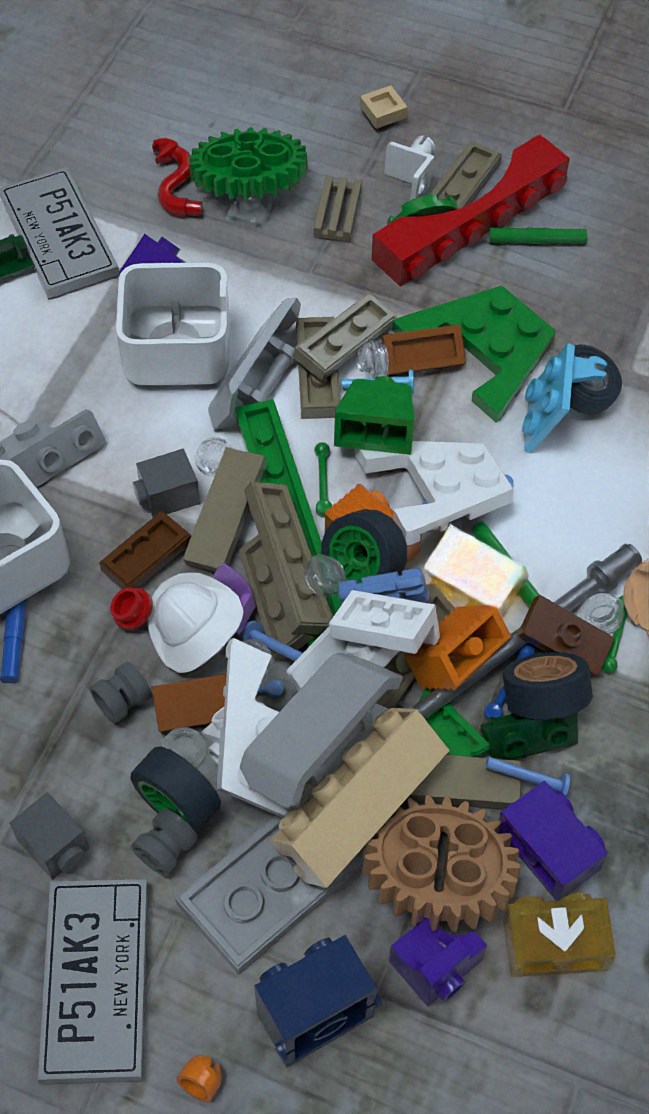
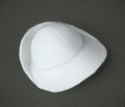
(192, 620)

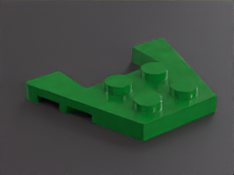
(496, 332)

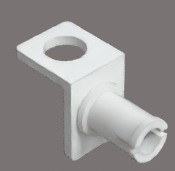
(411, 164)

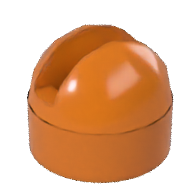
(200, 1078)

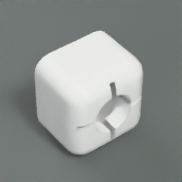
(145, 311)
(33, 526)

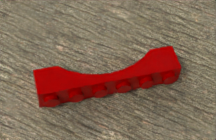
(418, 243)

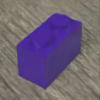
(553, 840)

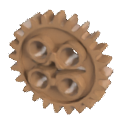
(477, 864)

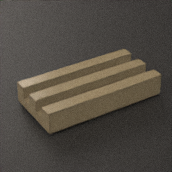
(341, 188)

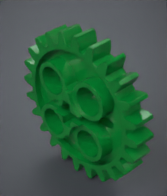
(248, 163)

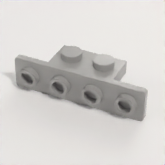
(47, 450)

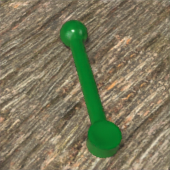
(322, 451)
(610, 664)

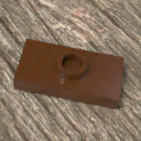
(145, 552)
(559, 631)

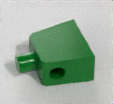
(375, 416)

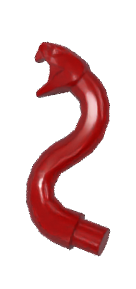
(170, 152)

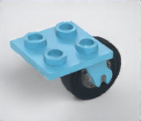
(574, 379)

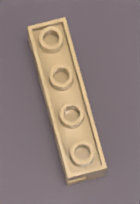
(359, 795)

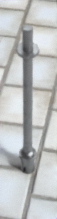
(601, 577)

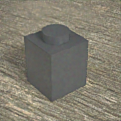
(166, 483)
(50, 836)

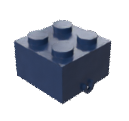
(315, 999)

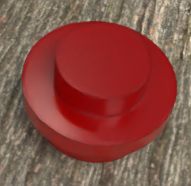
(131, 608)

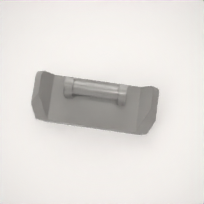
(223, 404)
(315, 727)

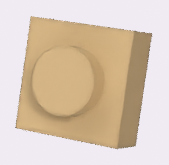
(383, 106)

